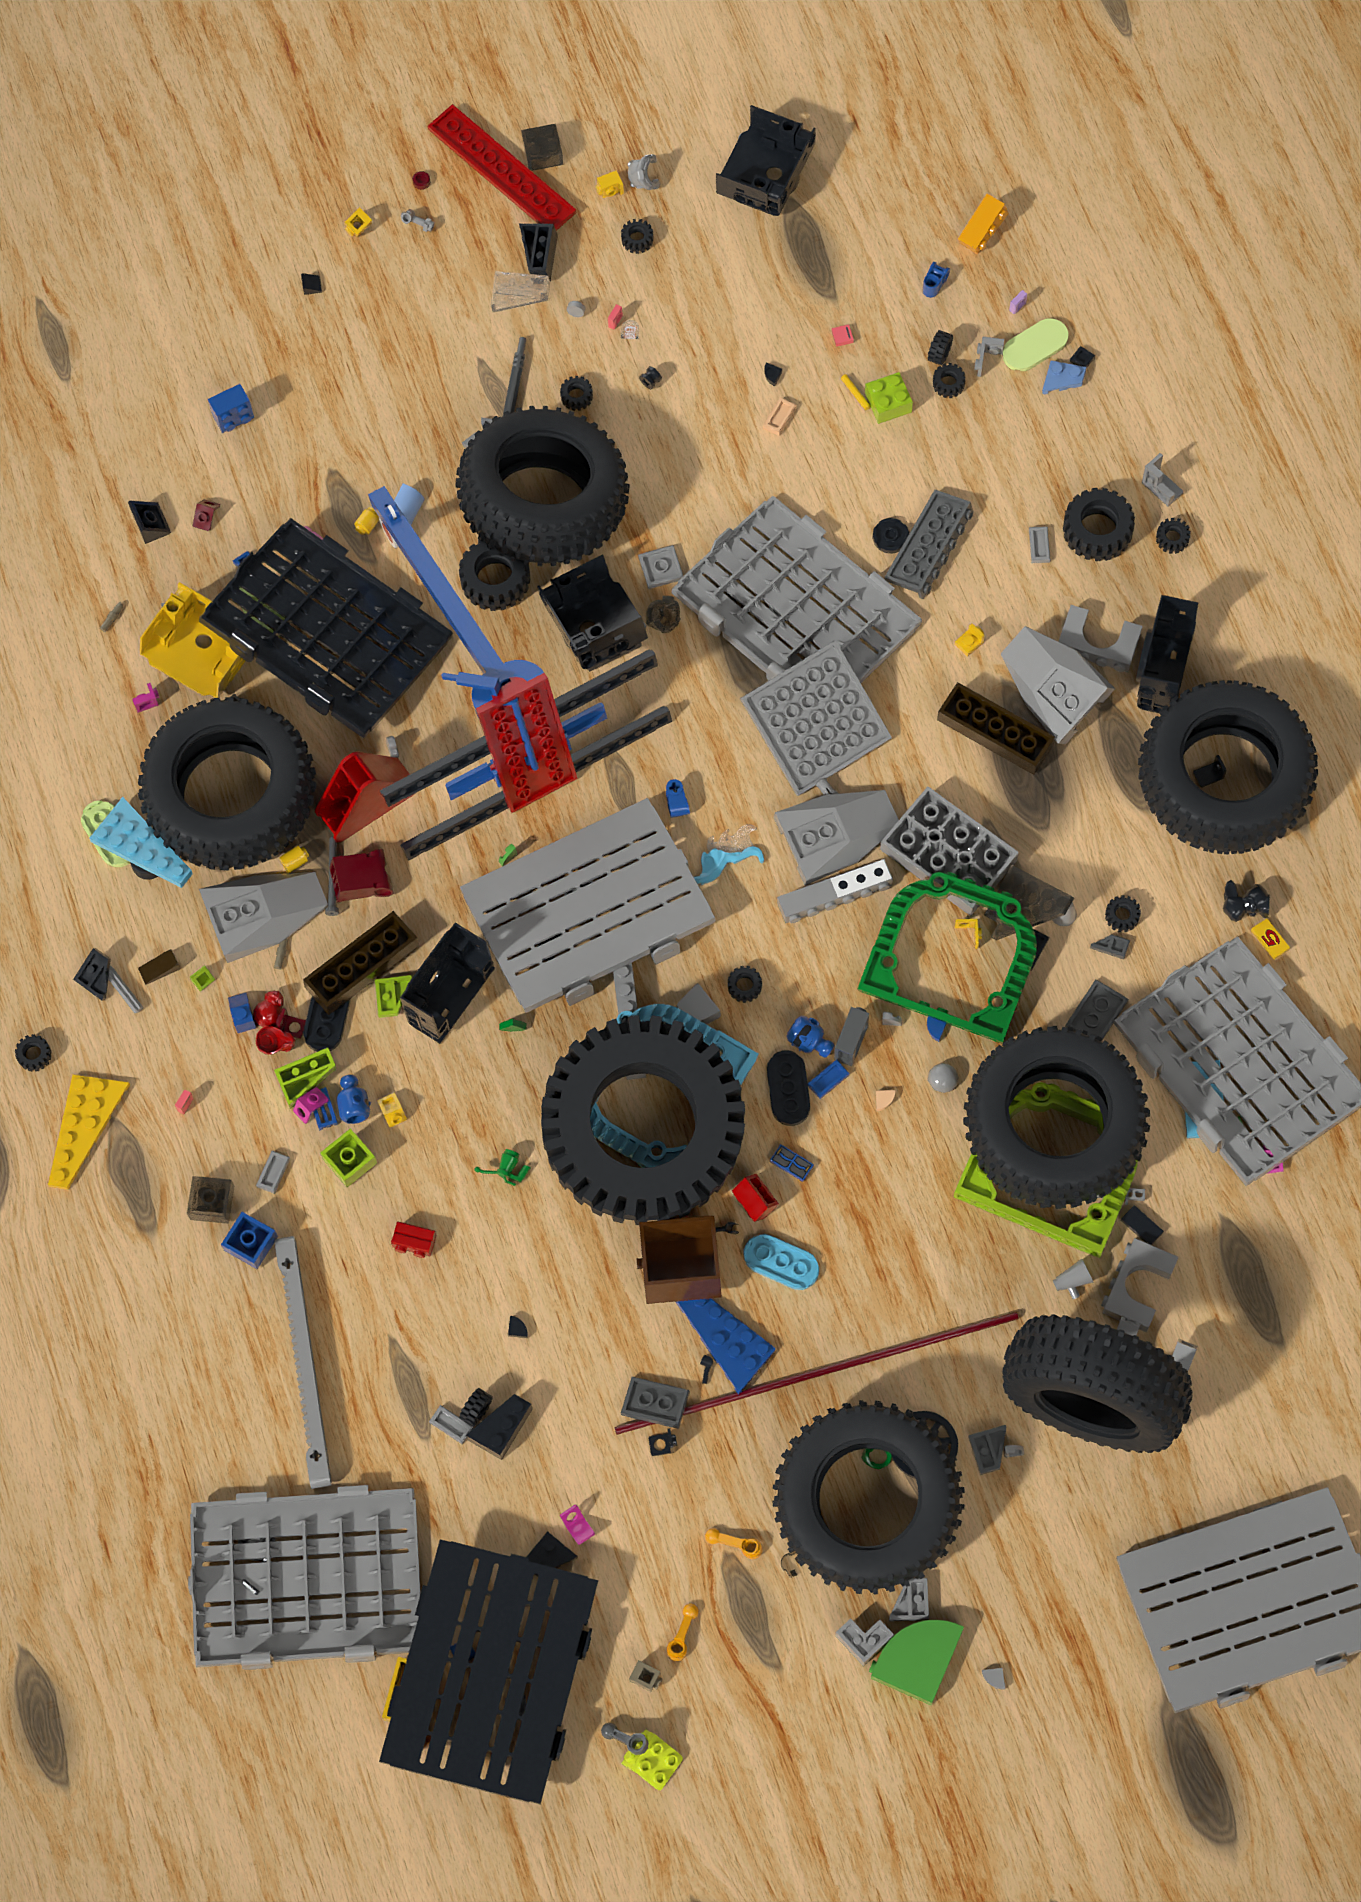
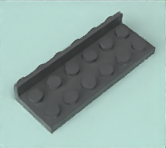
(930, 543)

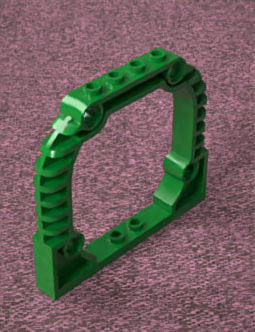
(991, 1021)

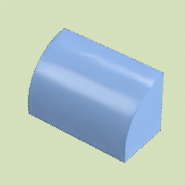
(409, 501)

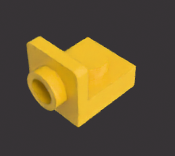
(970, 639)
(392, 1110)

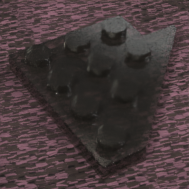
(1037, 900)

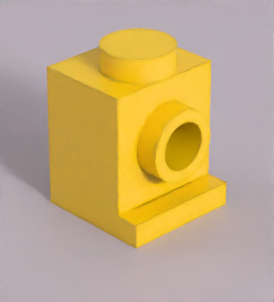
(609, 185)
(360, 217)

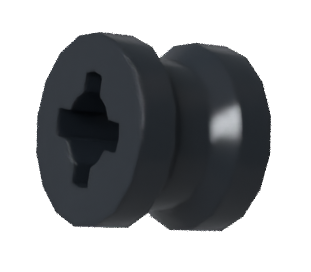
(650, 377)

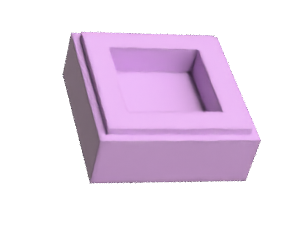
(1018, 302)

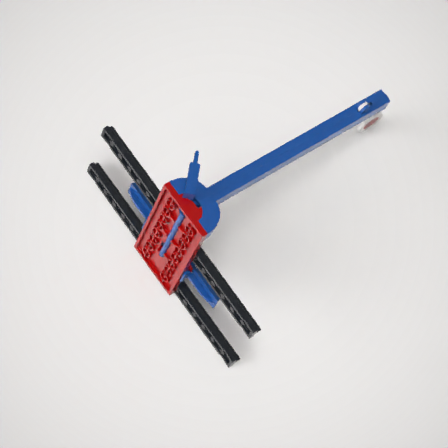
(514, 710)

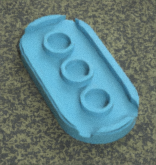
(781, 1262)

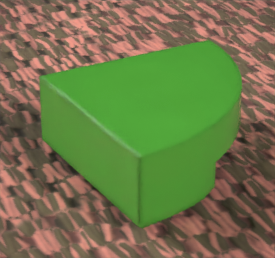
(511, 852)

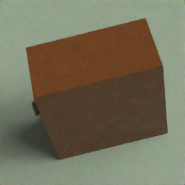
(679, 1260)

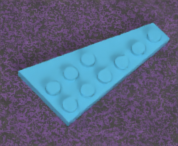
(130, 838)

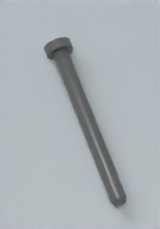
(331, 910)

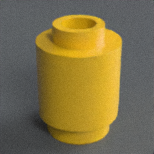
(366, 521)

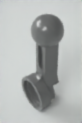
(610, 1731)

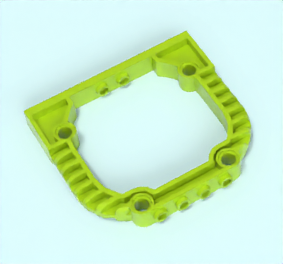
(1085, 1235)

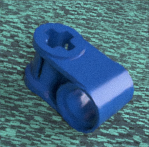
(936, 277)
(676, 801)

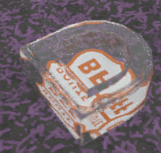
(630, 330)

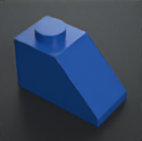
(241, 1013)

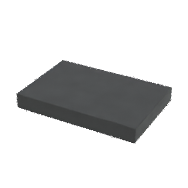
(1097, 1010)
(655, 1402)

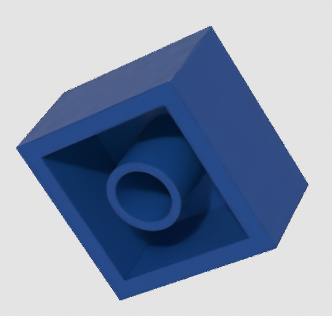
(231, 408)
(249, 1240)

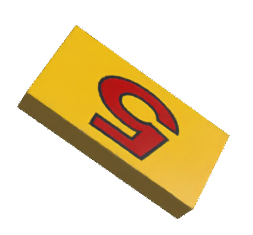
(1270, 939)

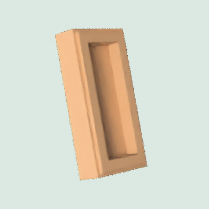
(779, 416)

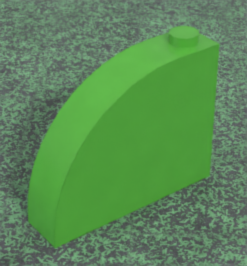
(917, 1658)

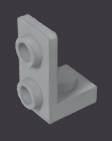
(989, 345)

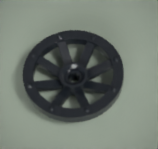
(939, 1421)

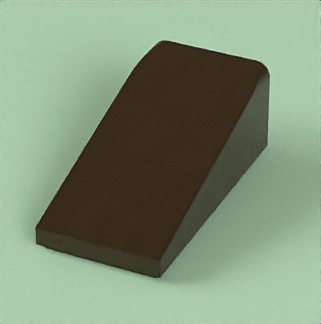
(159, 967)

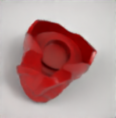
(268, 1010)
(272, 1040)

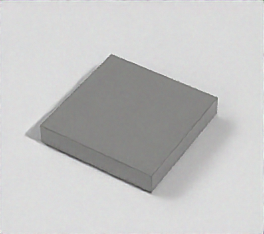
(660, 567)

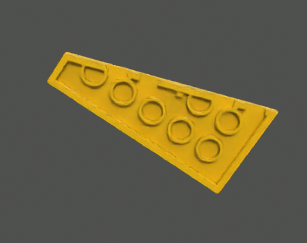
(83, 1121)

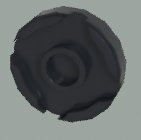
(890, 535)

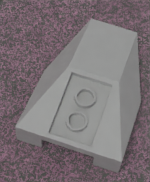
(1054, 681)
(835, 830)
(261, 910)

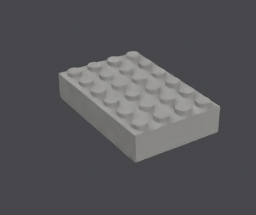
(944, 839)

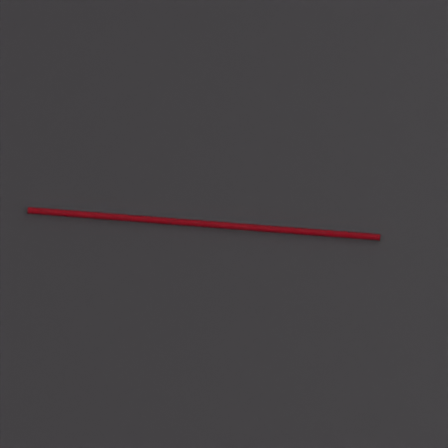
(831, 1369)

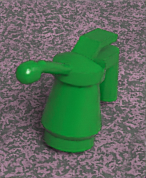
(508, 1162)

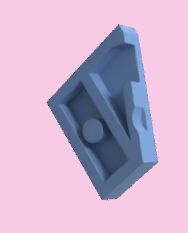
(1063, 376)

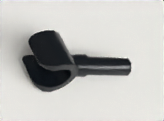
(727, 1228)
(707, 1362)

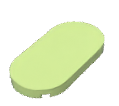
(1035, 344)
(91, 819)

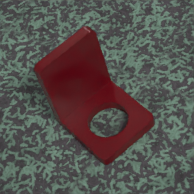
(204, 514)
(284, 1021)

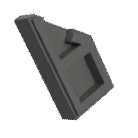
(1112, 945)

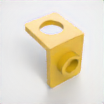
(973, 923)

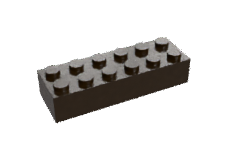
(995, 728)
(360, 962)

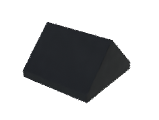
(149, 520)

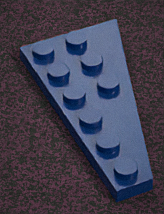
(728, 1340)

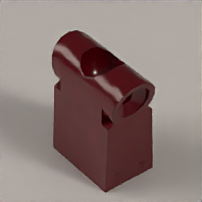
(360, 876)

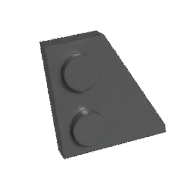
(988, 1448)

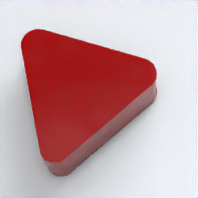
(354, 792)

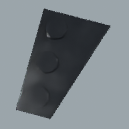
(539, 247)
(501, 1427)

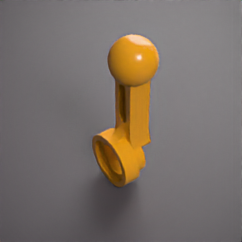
(714, 1536)
(690, 1612)

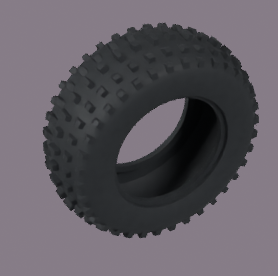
(542, 530)
(1237, 712)
(217, 729)
(1069, 1058)
(1097, 1383)
(827, 1442)

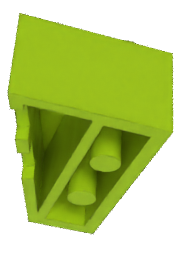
(304, 1074)

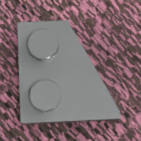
(912, 1602)

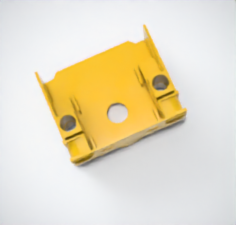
(172, 646)

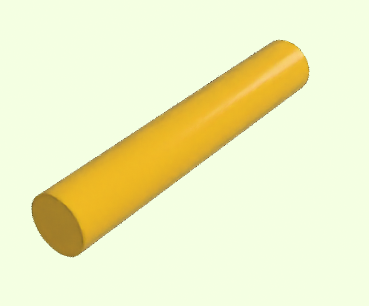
(853, 389)

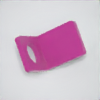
(308, 1103)
(578, 1526)

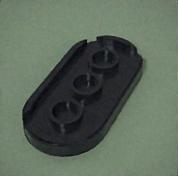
(322, 1029)
(788, 1088)

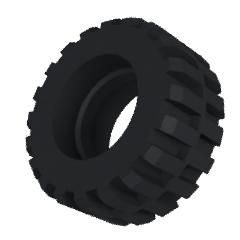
(1105, 504)
(492, 595)

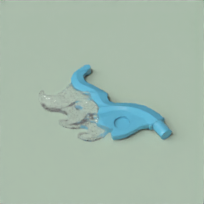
(726, 850)

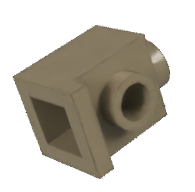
(642, 1669)

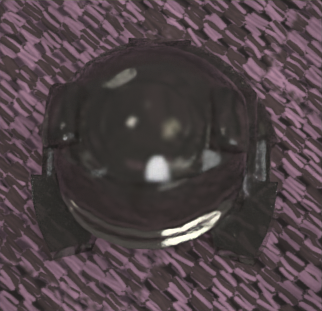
(663, 614)

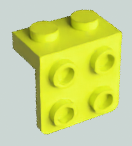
(656, 1763)

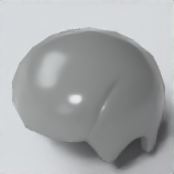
(943, 1078)

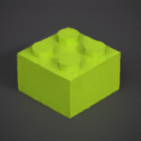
(888, 397)
(348, 1158)

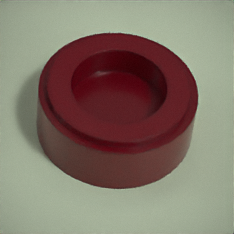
(421, 180)

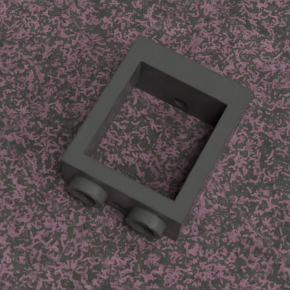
(851, 1036)

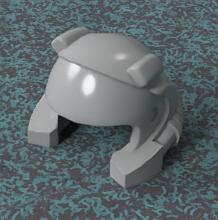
(638, 173)

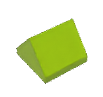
(202, 978)

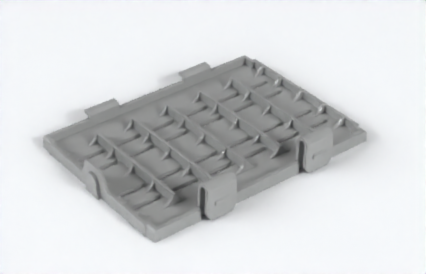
(807, 546)
(642, 936)
(1216, 1124)
(263, 1517)
(1230, 1673)

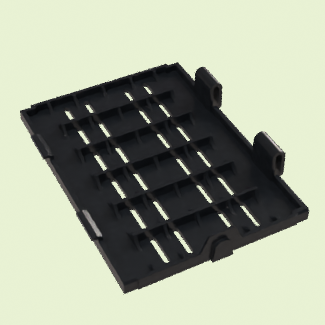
(330, 566)
(550, 1687)

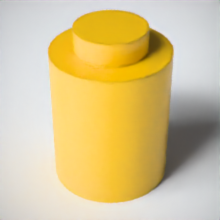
(294, 858)

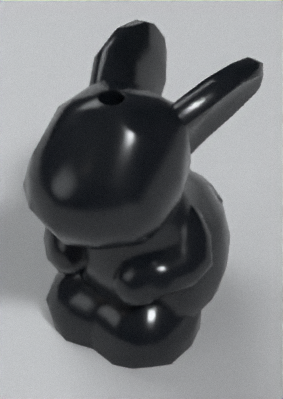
(1252, 902)

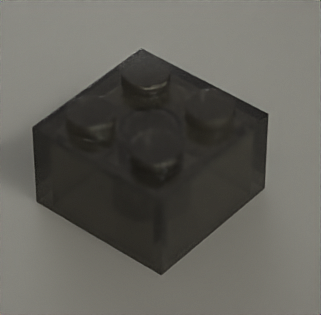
(542, 147)
(210, 1199)

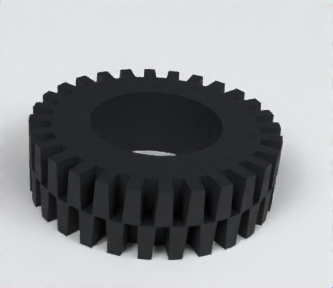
(657, 1051)

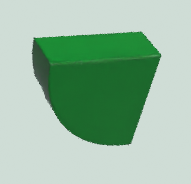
(512, 1025)

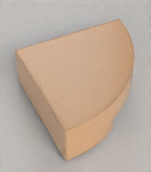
(884, 1099)

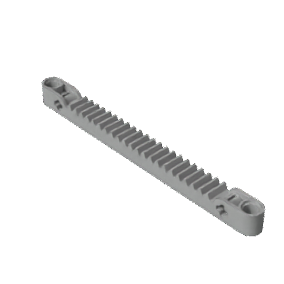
(319, 1470)

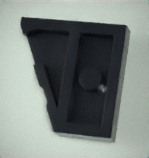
(94, 974)
(551, 1552)

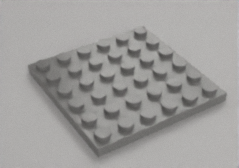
(815, 718)

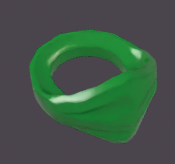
(865, 1458)

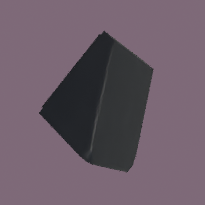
(311, 284)

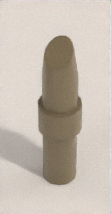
(111, 617)
(281, 952)

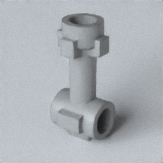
(409, 216)

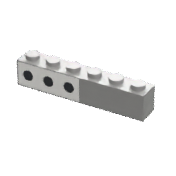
(834, 891)

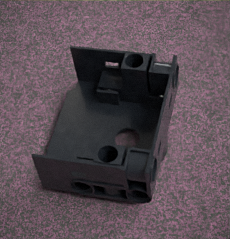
(758, 150)
(594, 600)
(1157, 673)
(455, 961)

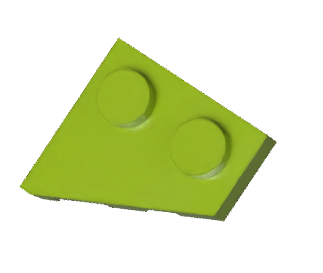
(389, 993)

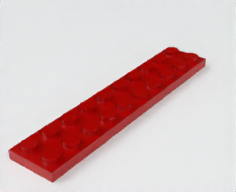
(501, 168)

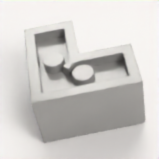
(1159, 483)
(864, 1645)

